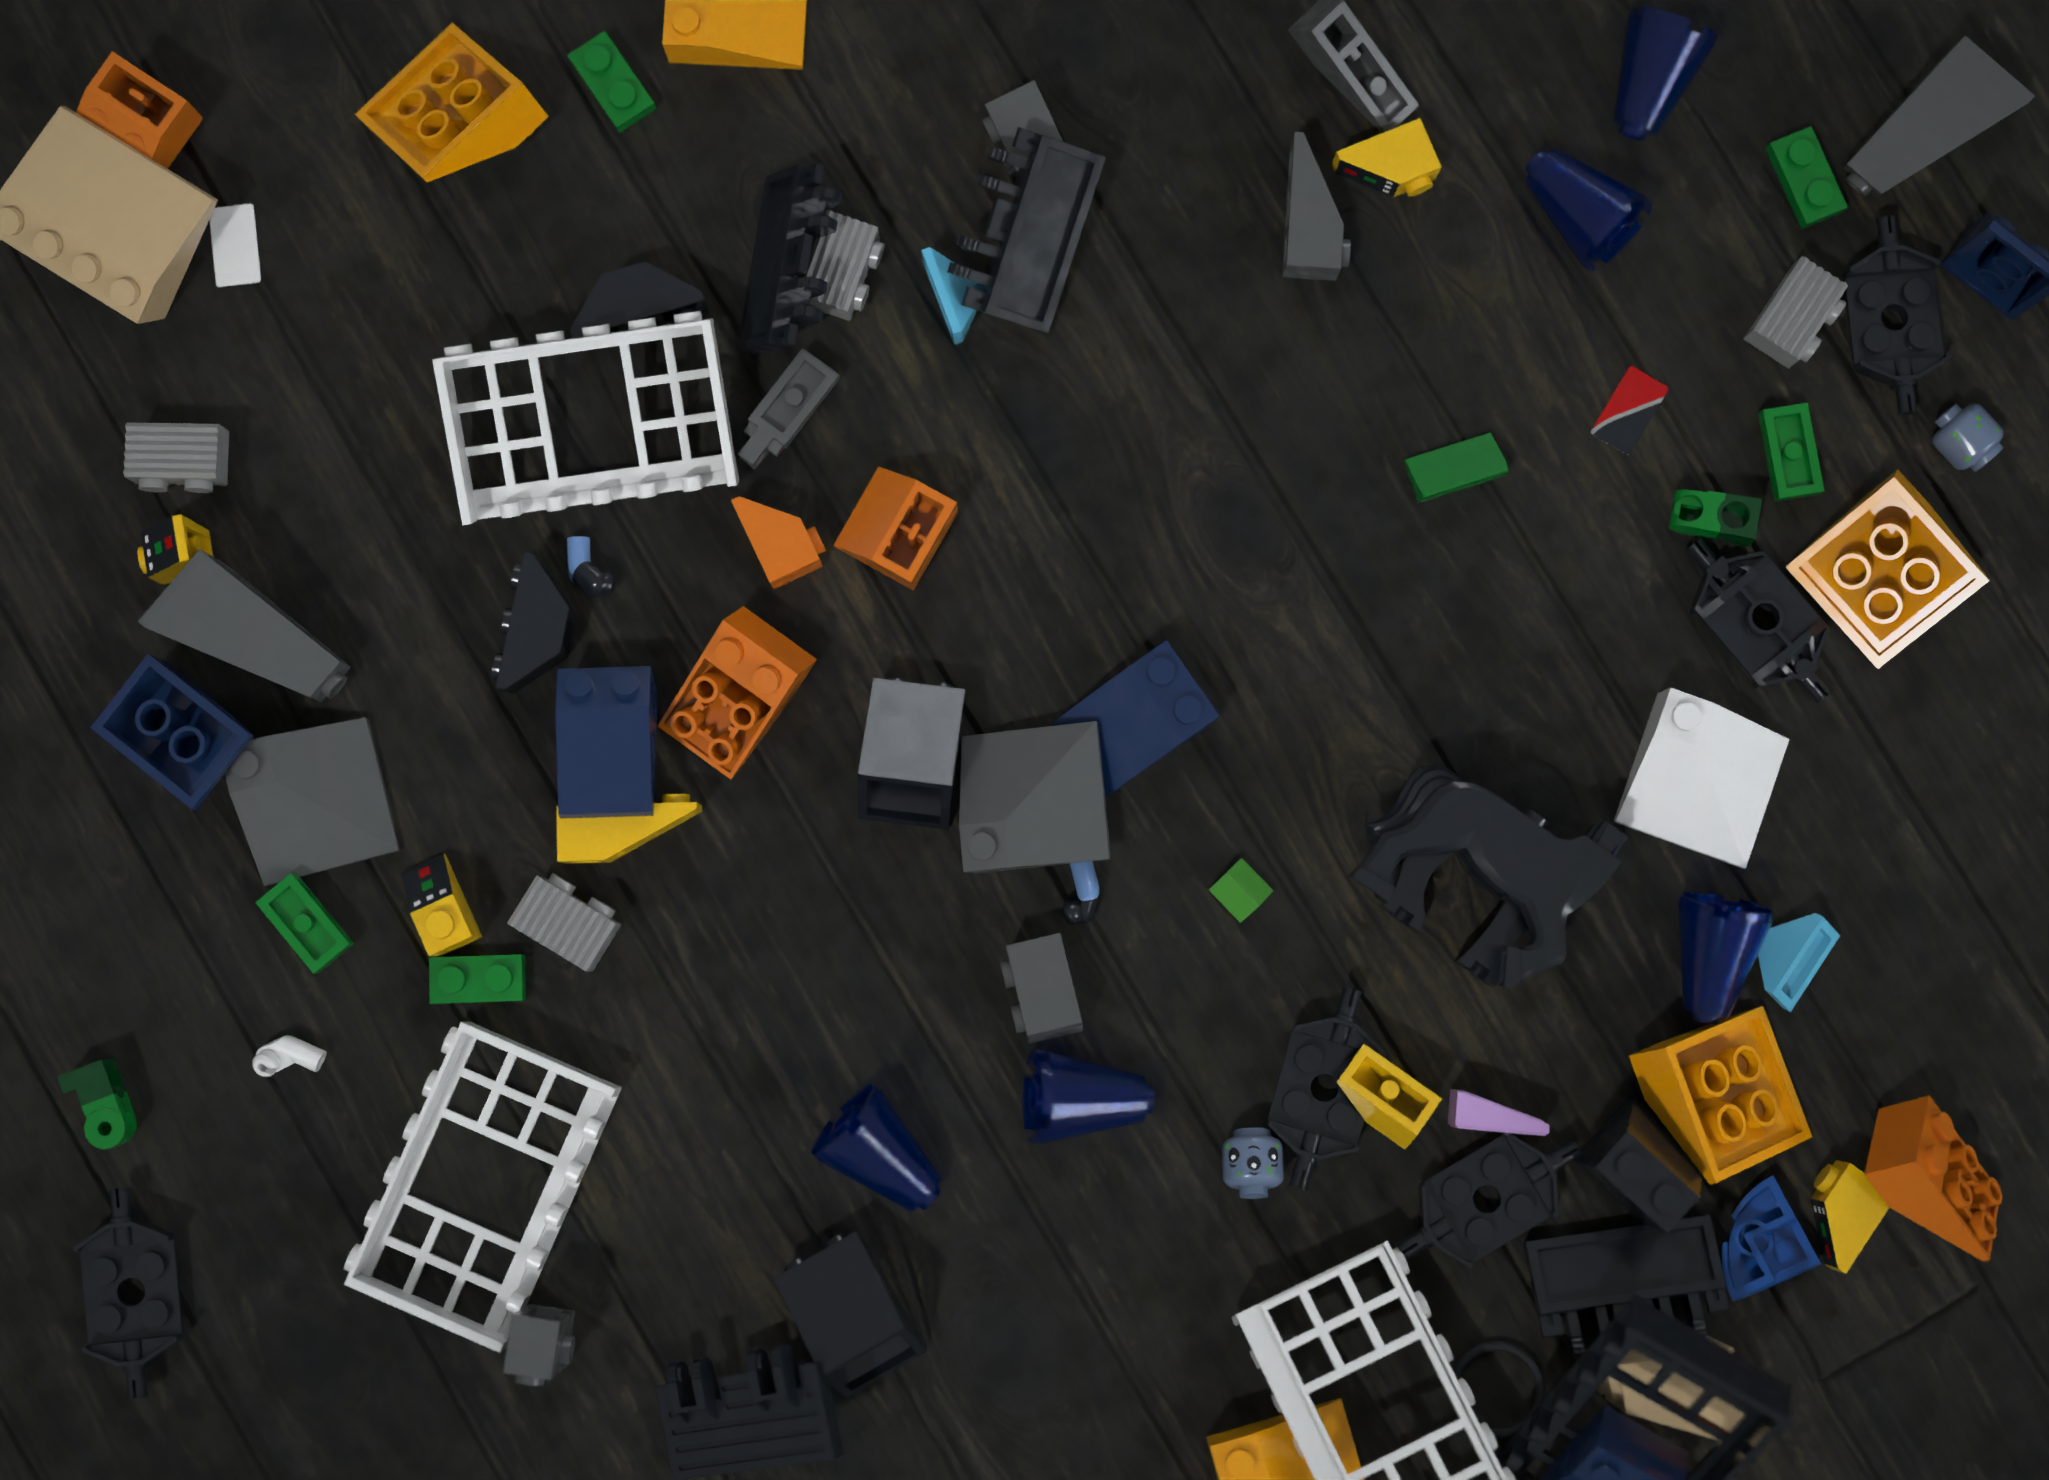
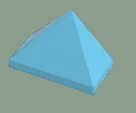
(949, 293)
(1793, 956)

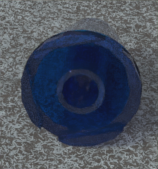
(1656, 68)
(1585, 205)
(1718, 951)
(1080, 1097)
(878, 1151)

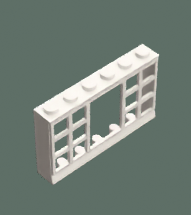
(594, 487)
(546, 1218)
(1293, 1397)

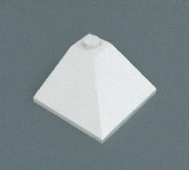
(1701, 777)

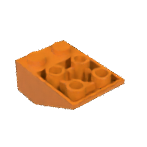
(139, 110)
(736, 691)
(1933, 1175)

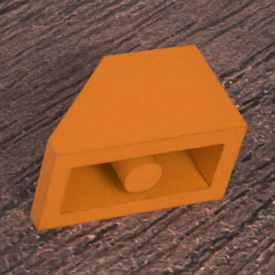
(779, 541)

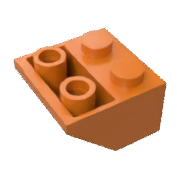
(897, 526)

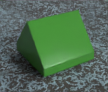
(1241, 890)

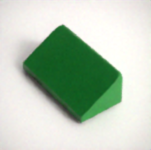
(1455, 467)

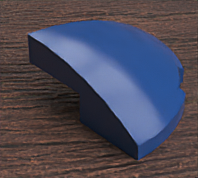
(1765, 1243)

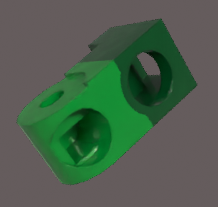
(1716, 516)
(103, 1101)

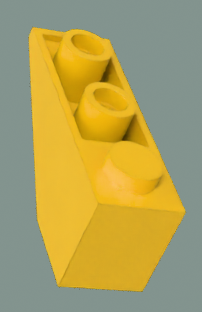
(612, 837)

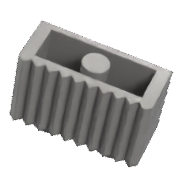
(843, 263)
(1796, 312)
(176, 455)
(565, 922)

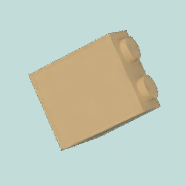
(1675, 1388)

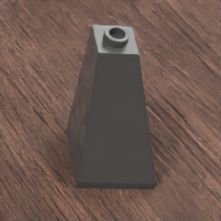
(1946, 109)
(233, 621)

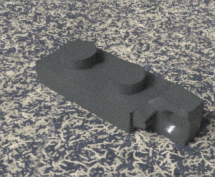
(787, 407)

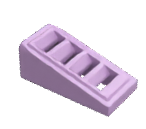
(1478, 1113)

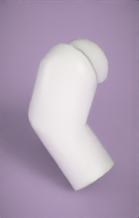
(285, 1052)

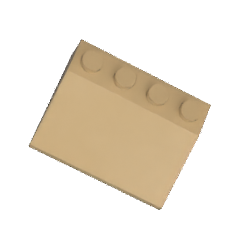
(104, 216)

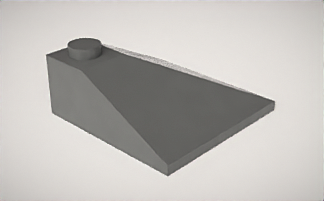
(1032, 798)
(312, 800)

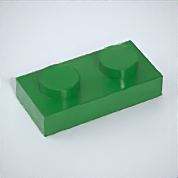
(612, 81)
(1806, 177)
(1791, 452)
(304, 923)
(477, 979)

